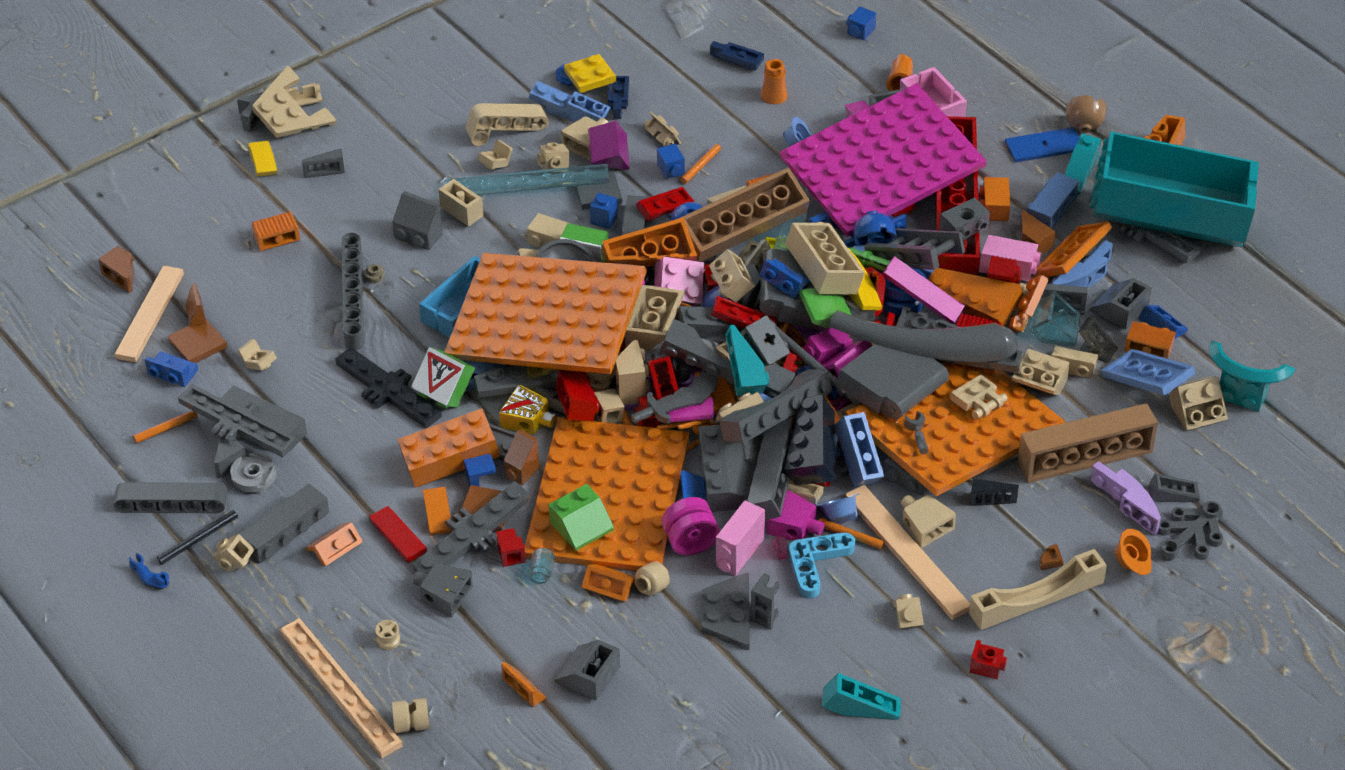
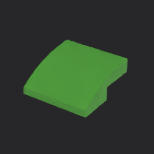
(822, 306)

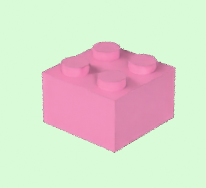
(681, 275)

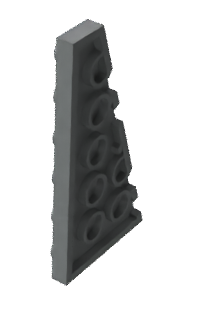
(506, 380)

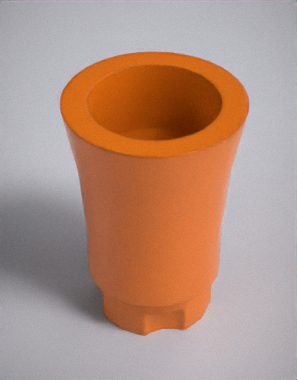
(901, 68)
(774, 82)

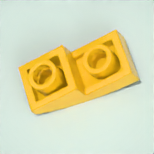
(263, 158)

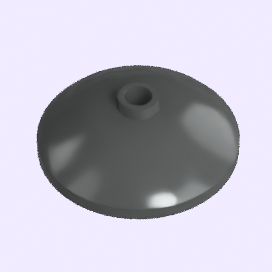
(566, 250)

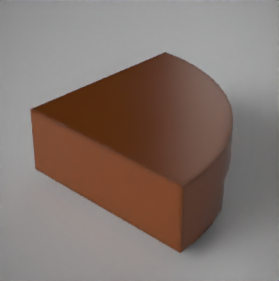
(1051, 558)

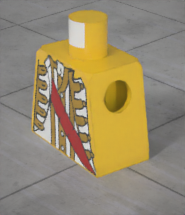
(526, 412)

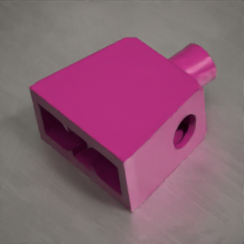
(796, 519)

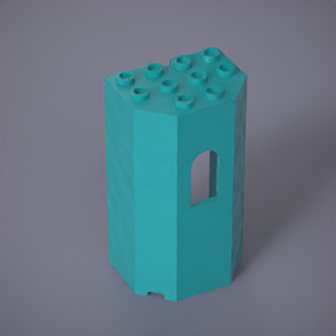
(1175, 189)

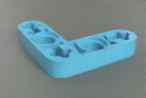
(811, 554)

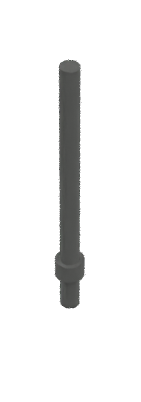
(814, 364)

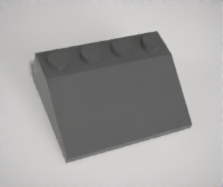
(724, 470)

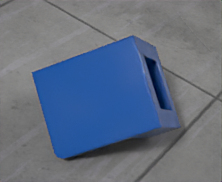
(478, 467)

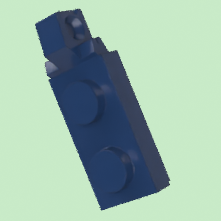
(737, 55)
(618, 95)

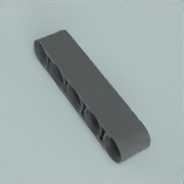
(170, 497)

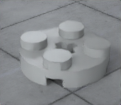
(257, 482)

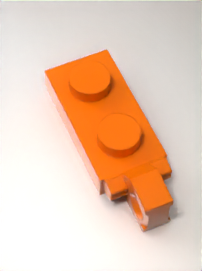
(1028, 303)

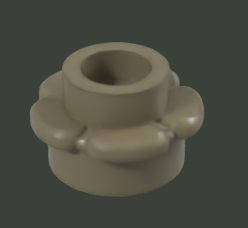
(374, 273)

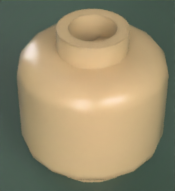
(652, 578)

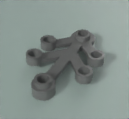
(1208, 513)

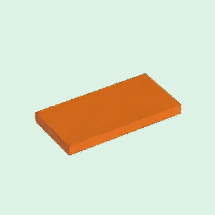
(1072, 249)

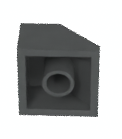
(417, 221)

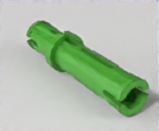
(869, 255)

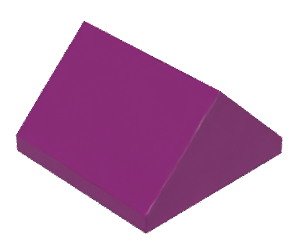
(609, 145)

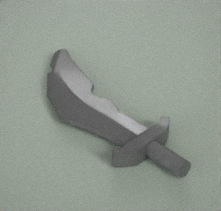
(696, 394)

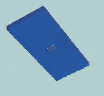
(1031, 146)

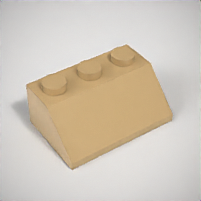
(652, 315)

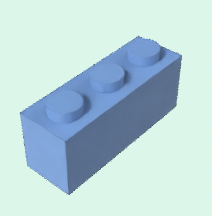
(1054, 199)
(859, 450)

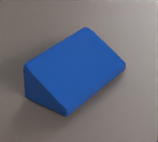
(1158, 317)
(692, 485)

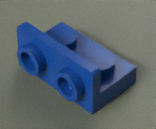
(783, 277)
(171, 368)

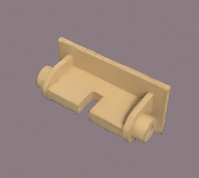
(309, 95)
(658, 125)

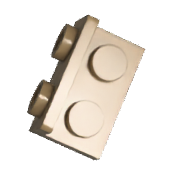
(1081, 362)

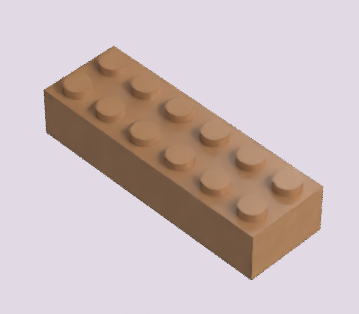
(746, 214)
(1086, 441)

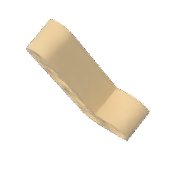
(515, 117)

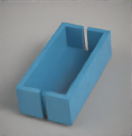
(445, 302)

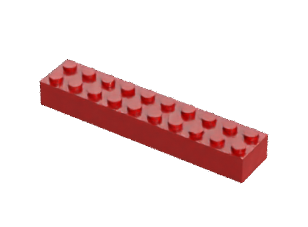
(954, 195)

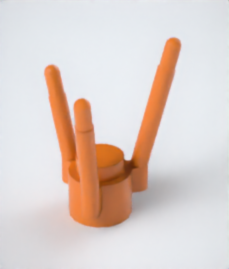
(687, 424)

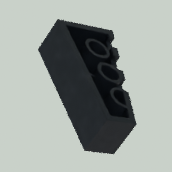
(812, 443)

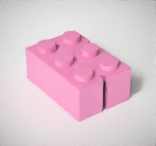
(939, 90)

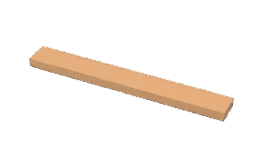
(909, 553)
(341, 688)

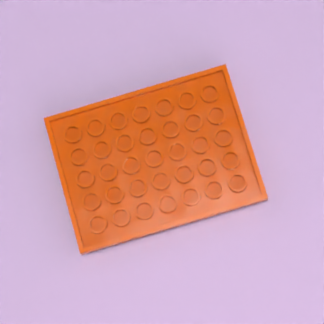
(546, 313)
(955, 440)
(631, 472)

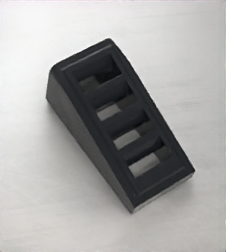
(988, 493)

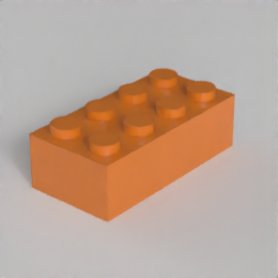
(444, 447)

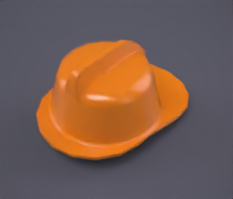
(1134, 552)

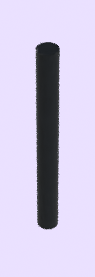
(197, 537)

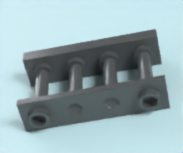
(918, 247)

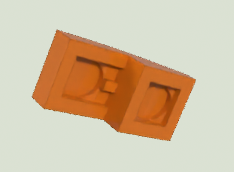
(437, 510)

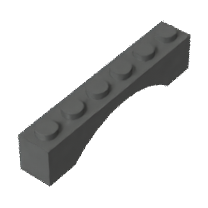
(684, 343)
(749, 422)

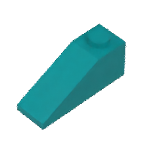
(1083, 159)
(746, 366)
(859, 699)

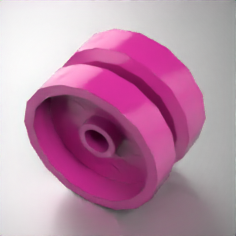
(690, 526)

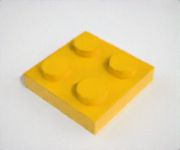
(589, 73)

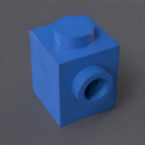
(861, 23)
(670, 161)
(603, 210)

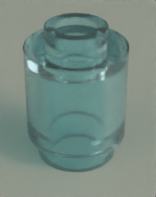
(541, 565)

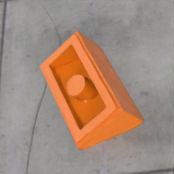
(521, 685)

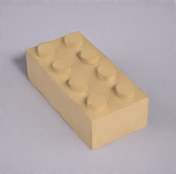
(824, 258)

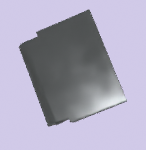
(779, 304)
(891, 379)

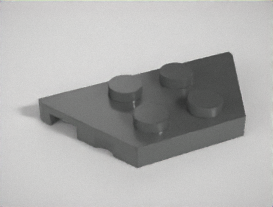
(727, 610)

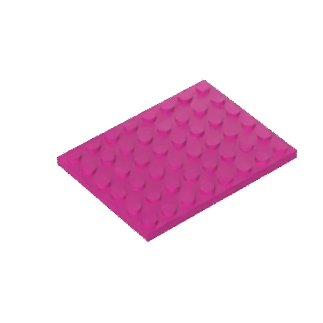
(882, 158)

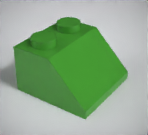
(580, 517)

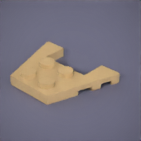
(281, 111)

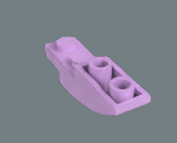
(1133, 497)

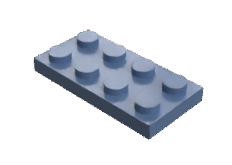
(1148, 372)

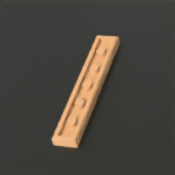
(149, 314)

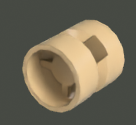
(410, 715)

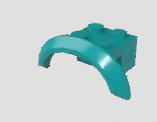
(1245, 384)

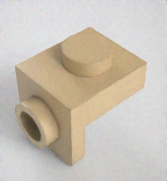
(496, 158)
(254, 357)
(908, 611)

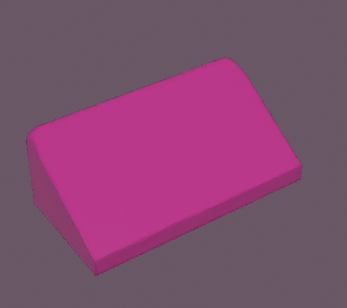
(694, 412)

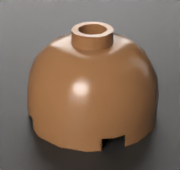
(1085, 113)

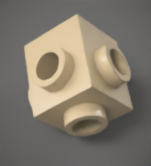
(553, 156)
(233, 553)

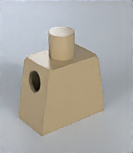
(576, 135)
(926, 519)

